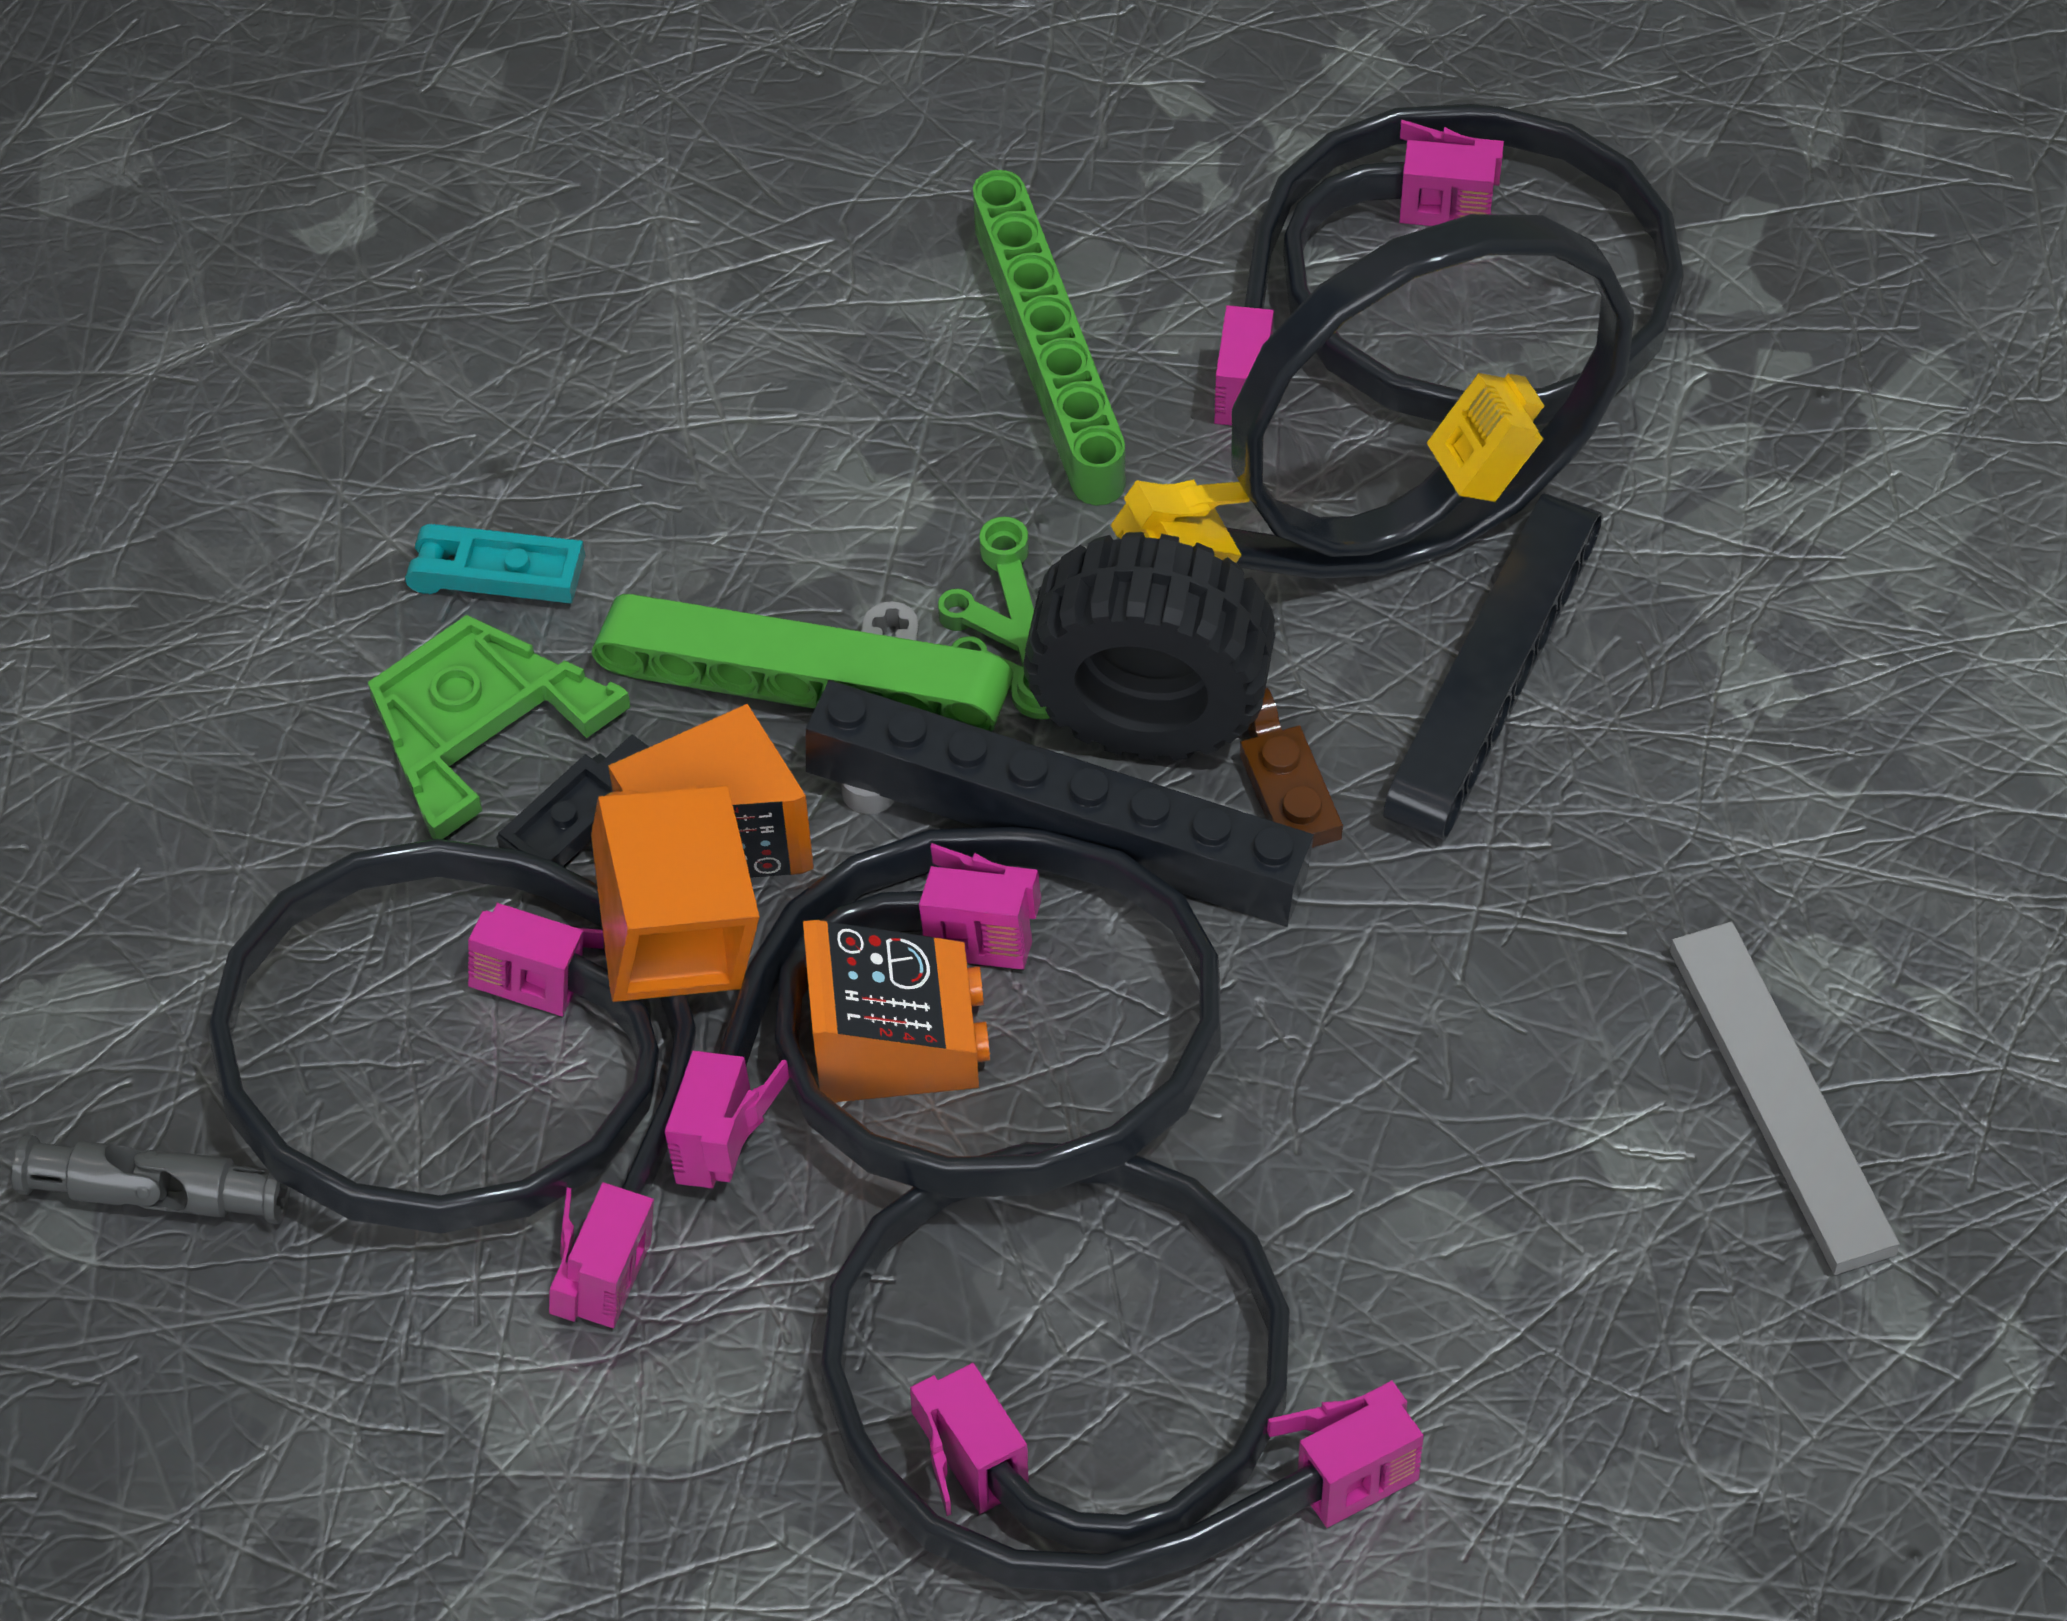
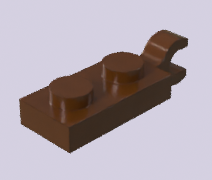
(1288, 777)

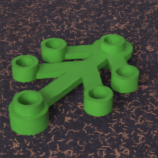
(1011, 631)

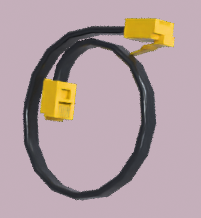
(1485, 445)

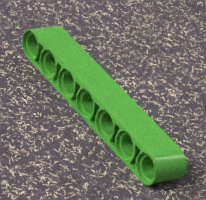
(1049, 338)
(794, 659)

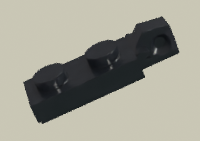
(564, 814)

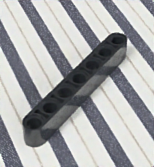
(1492, 667)

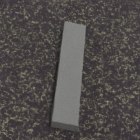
(1784, 1099)

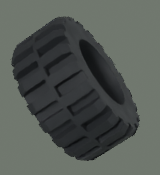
(1150, 646)

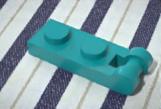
(495, 563)

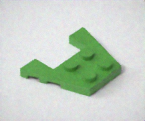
(462, 694)

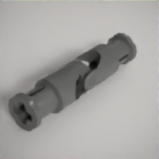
(143, 1178)

